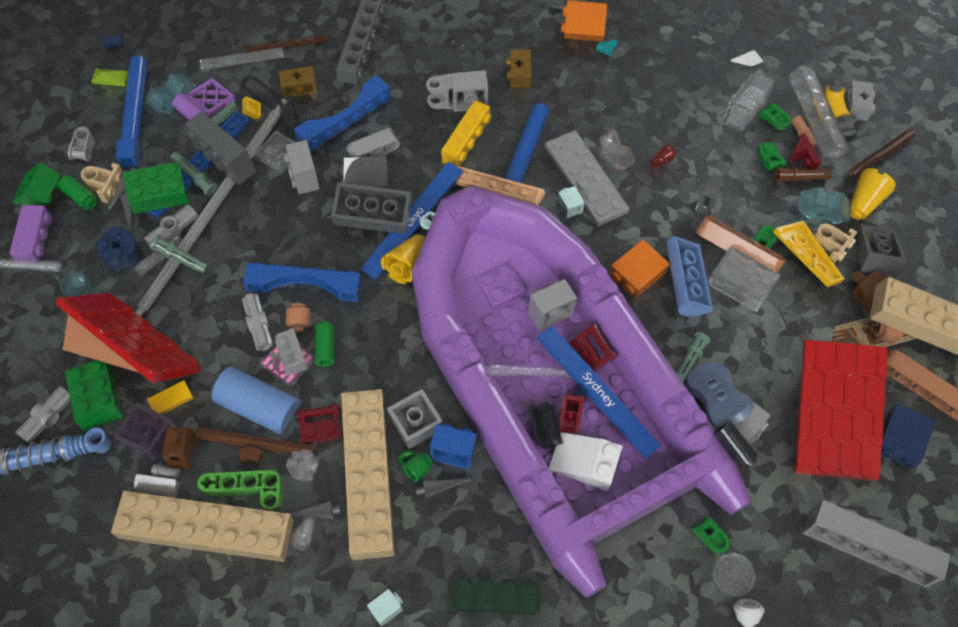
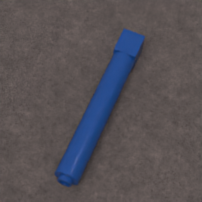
(527, 143)
(128, 146)

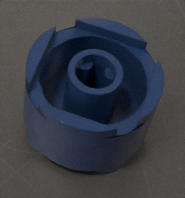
(119, 249)

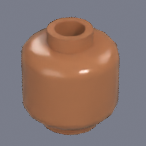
(298, 317)
(886, 333)

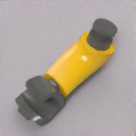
(835, 97)

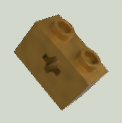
(520, 68)
(298, 81)

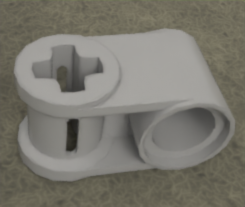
(81, 144)

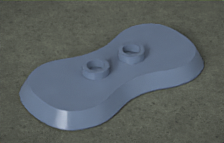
(721, 399)

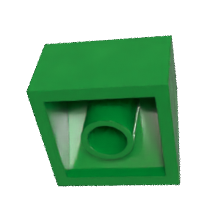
(37, 186)

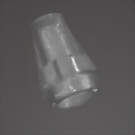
(303, 535)

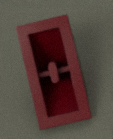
(571, 413)

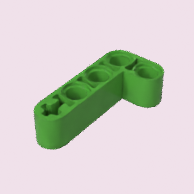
(240, 486)

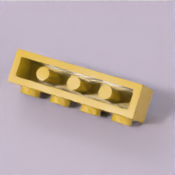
(466, 133)

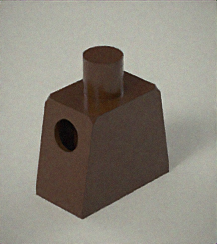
(866, 287)
(179, 443)

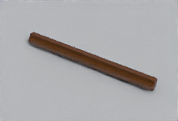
(249, 440)

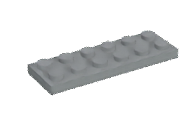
(588, 177)

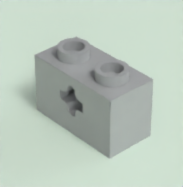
(860, 99)

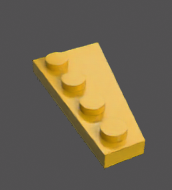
(809, 251)

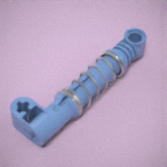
(51, 451)

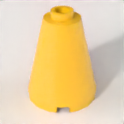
(870, 192)
(402, 259)

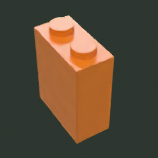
(584, 20)
(639, 269)

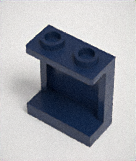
(906, 436)

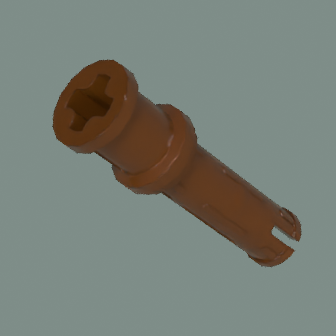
(795, 174)

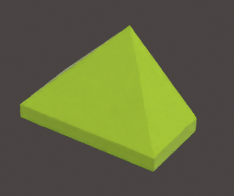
(110, 77)

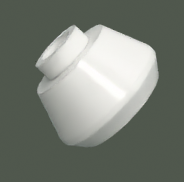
(748, 612)

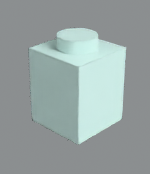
(570, 201)
(385, 607)

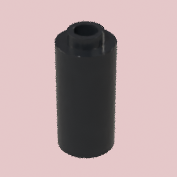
(736, 444)

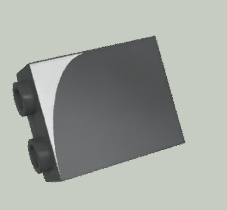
(366, 171)

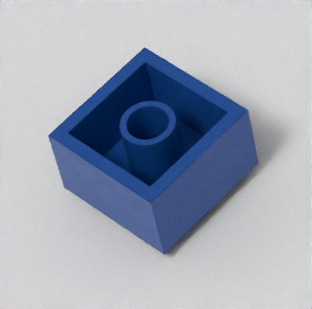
(453, 446)

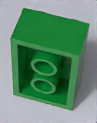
(156, 187)
(93, 394)

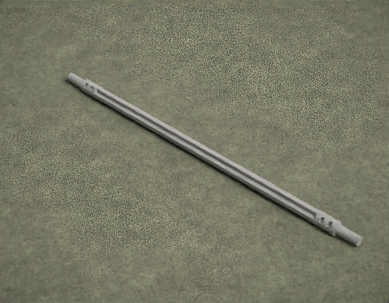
(204, 217)

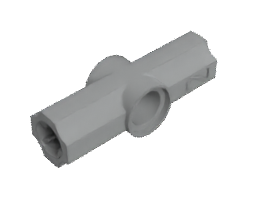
(177, 222)
(257, 322)
(44, 415)

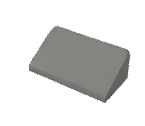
(156, 485)

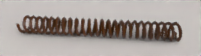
(292, 43)
(900, 143)

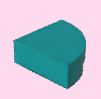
(607, 47)

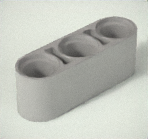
(374, 145)

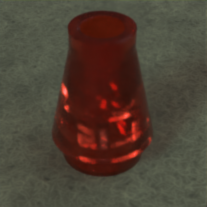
(664, 155)

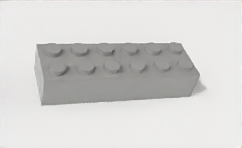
(877, 543)

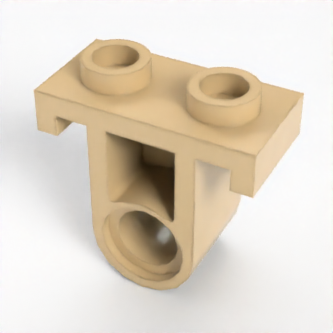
(102, 180)
(835, 241)

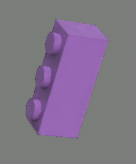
(30, 233)

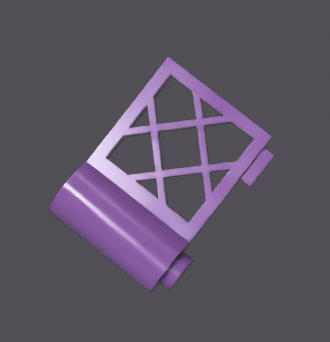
(190, 107)

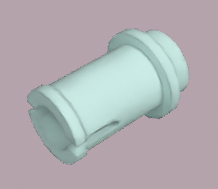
(426, 220)

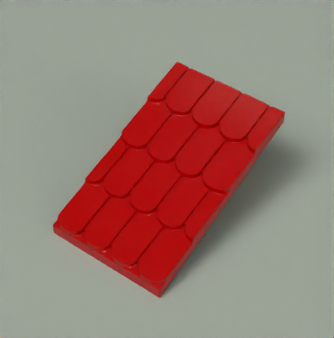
(112, 333)
(841, 410)

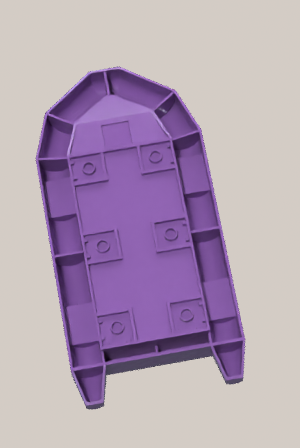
(472, 309)

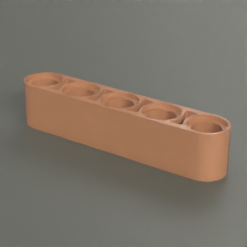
(725, 236)
(923, 382)

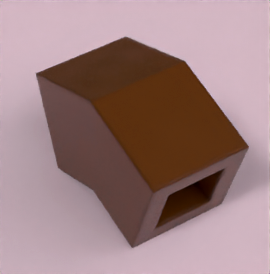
(251, 455)

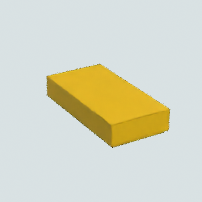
(170, 398)

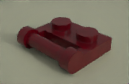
(587, 352)
(320, 430)

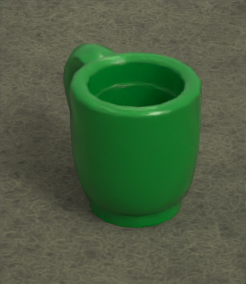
(416, 466)

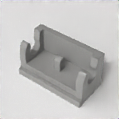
(290, 352)

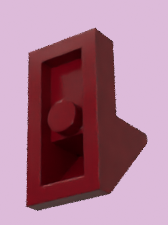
(805, 152)

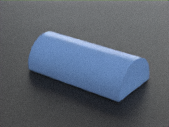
(689, 277)
(255, 399)

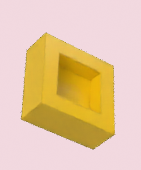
(251, 108)

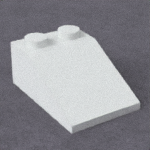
(586, 460)

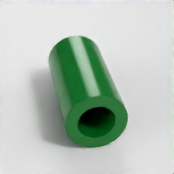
(77, 192)
(324, 344)

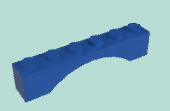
(316, 132)
(264, 278)

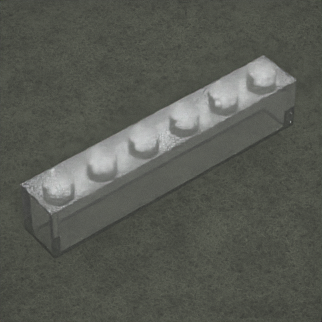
(819, 113)

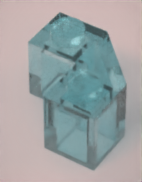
(161, 98)
(817, 203)

